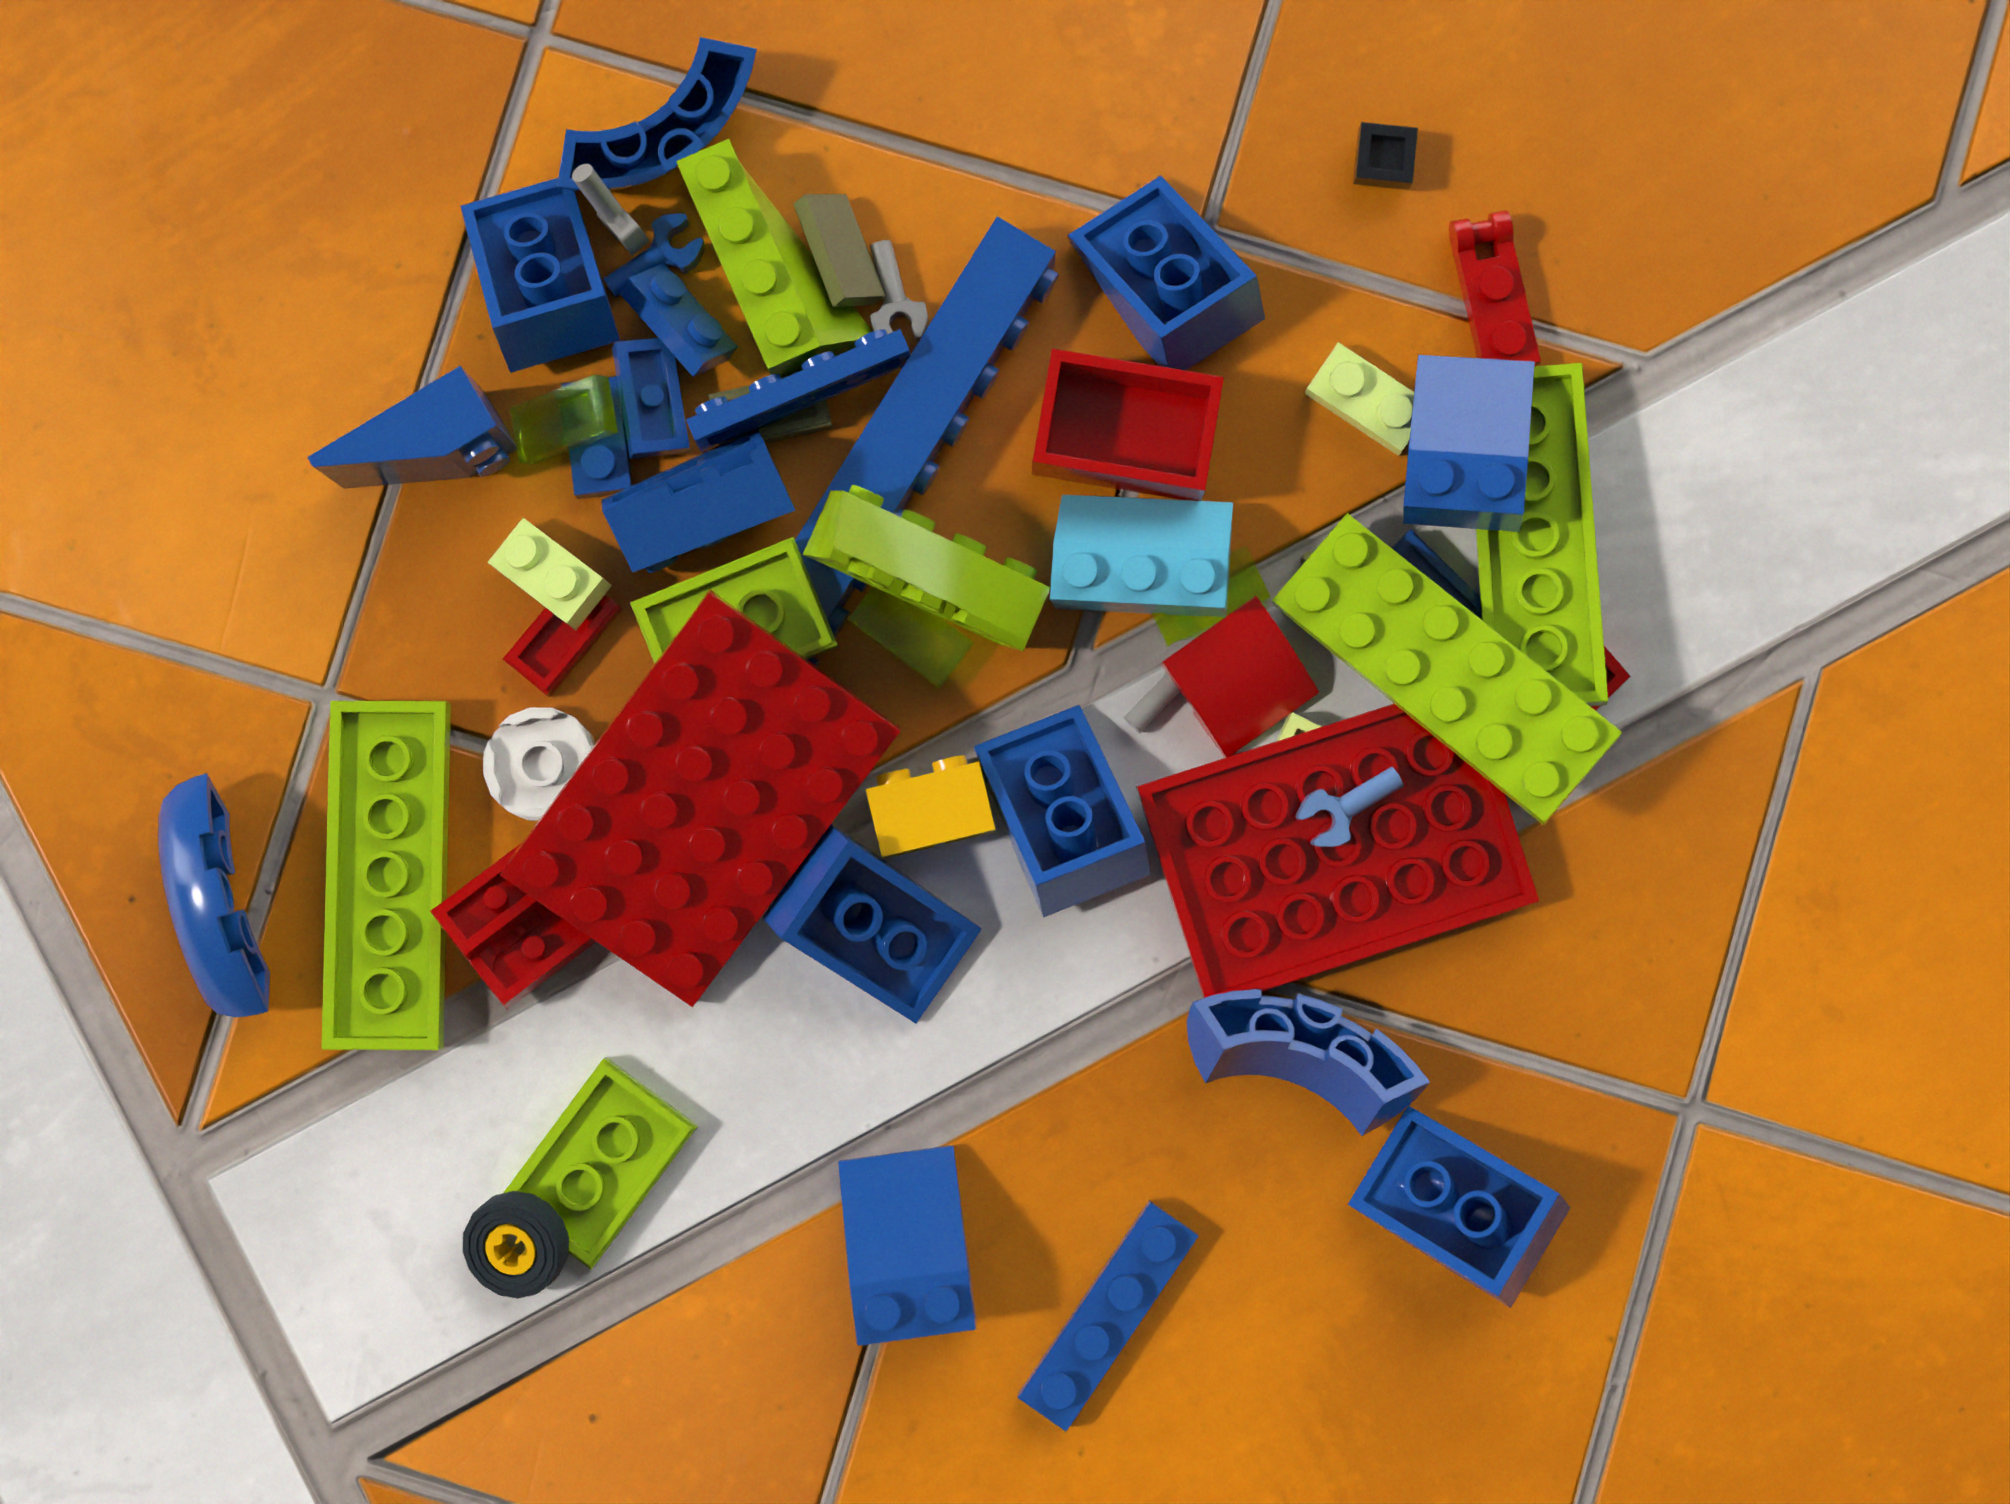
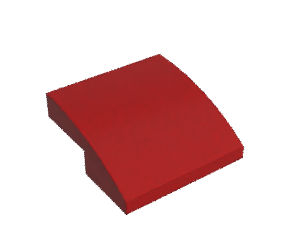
(1240, 677)
(508, 934)

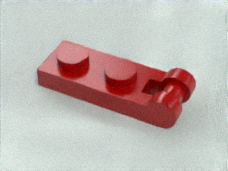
(1494, 289)

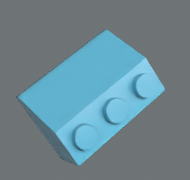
(1142, 555)

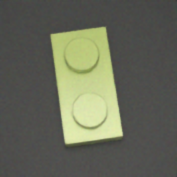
(1364, 398)
(549, 574)

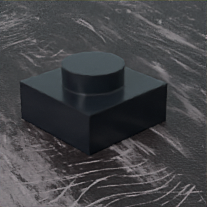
(1385, 155)

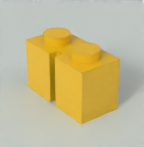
(930, 807)

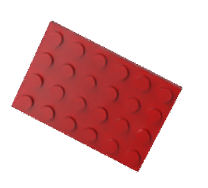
(700, 799)
(1275, 908)

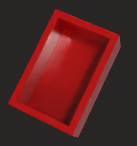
(1127, 425)

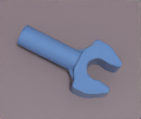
(1347, 806)

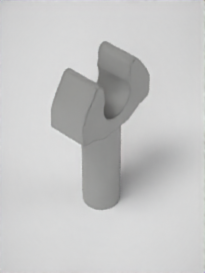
(609, 210)
(895, 302)
(1158, 697)

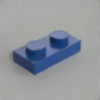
(678, 319)
(650, 398)
(604, 464)

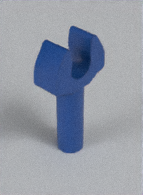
(660, 252)

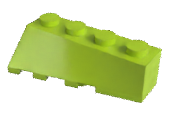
(766, 265)
(927, 569)

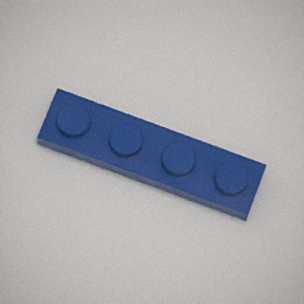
(777, 398)
(1107, 1315)

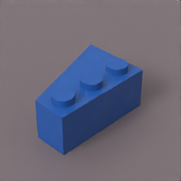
(697, 503)

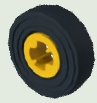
(532, 1223)

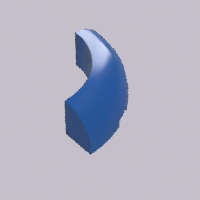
(674, 131)
(194, 872)
(1308, 1046)

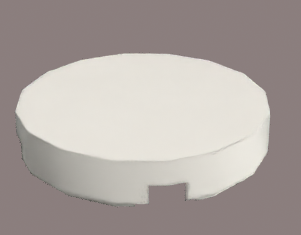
(534, 759)

